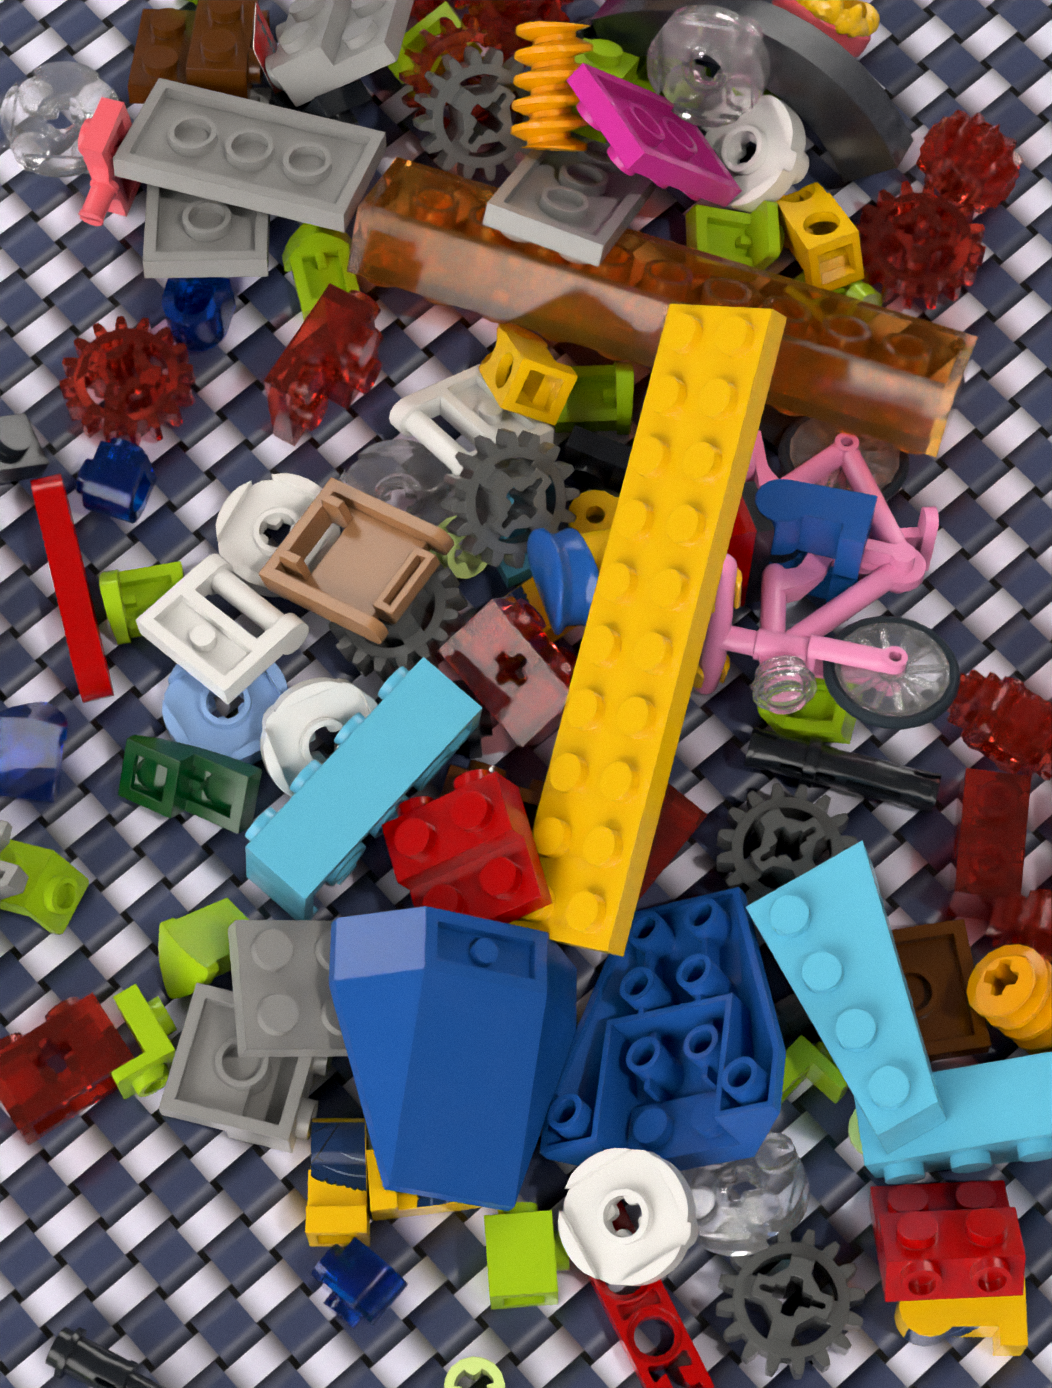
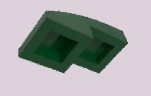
(187, 778)

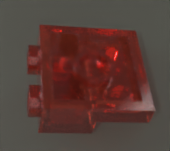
(325, 361)

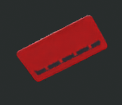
(263, 43)

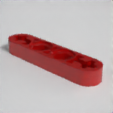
(72, 588)
(645, 1304)

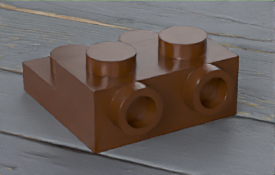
(197, 48)
(937, 972)

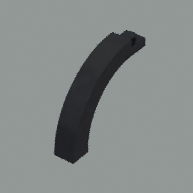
(806, 72)

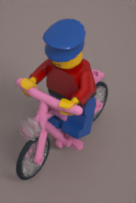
(795, 536)

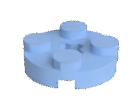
(189, 718)

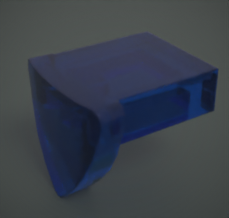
(31, 751)

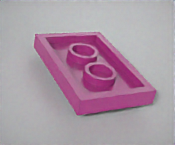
(650, 137)

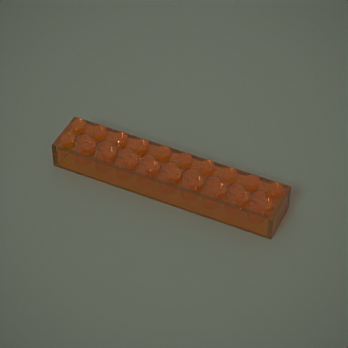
(837, 354)

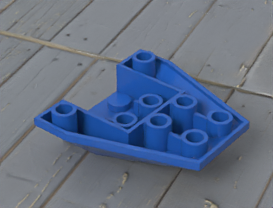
(674, 1043)
(452, 1045)

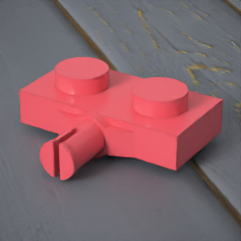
(98, 143)

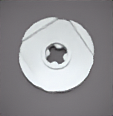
(777, 158)
(263, 506)
(295, 717)
(590, 1206)

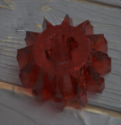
(971, 159)

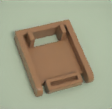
(368, 570)

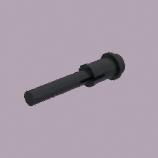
(93, 1363)

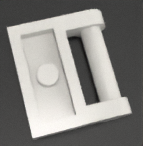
(469, 408)
(211, 642)

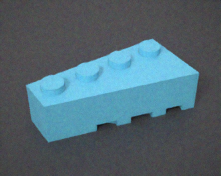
(358, 787)
(848, 977)
(992, 1116)

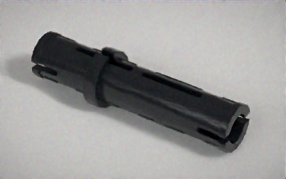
(842, 769)

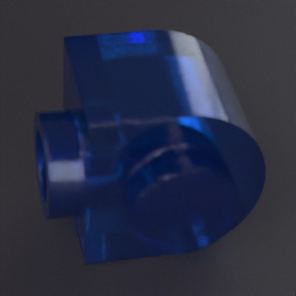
(198, 310)
(117, 480)
(358, 1283)

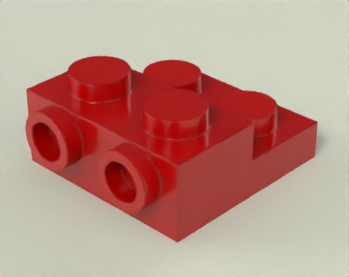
(469, 850)
(947, 1241)

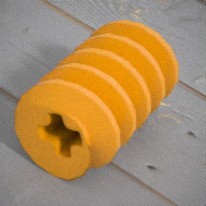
(550, 93)
(1015, 995)

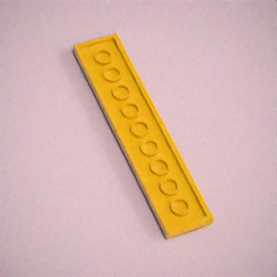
(650, 619)

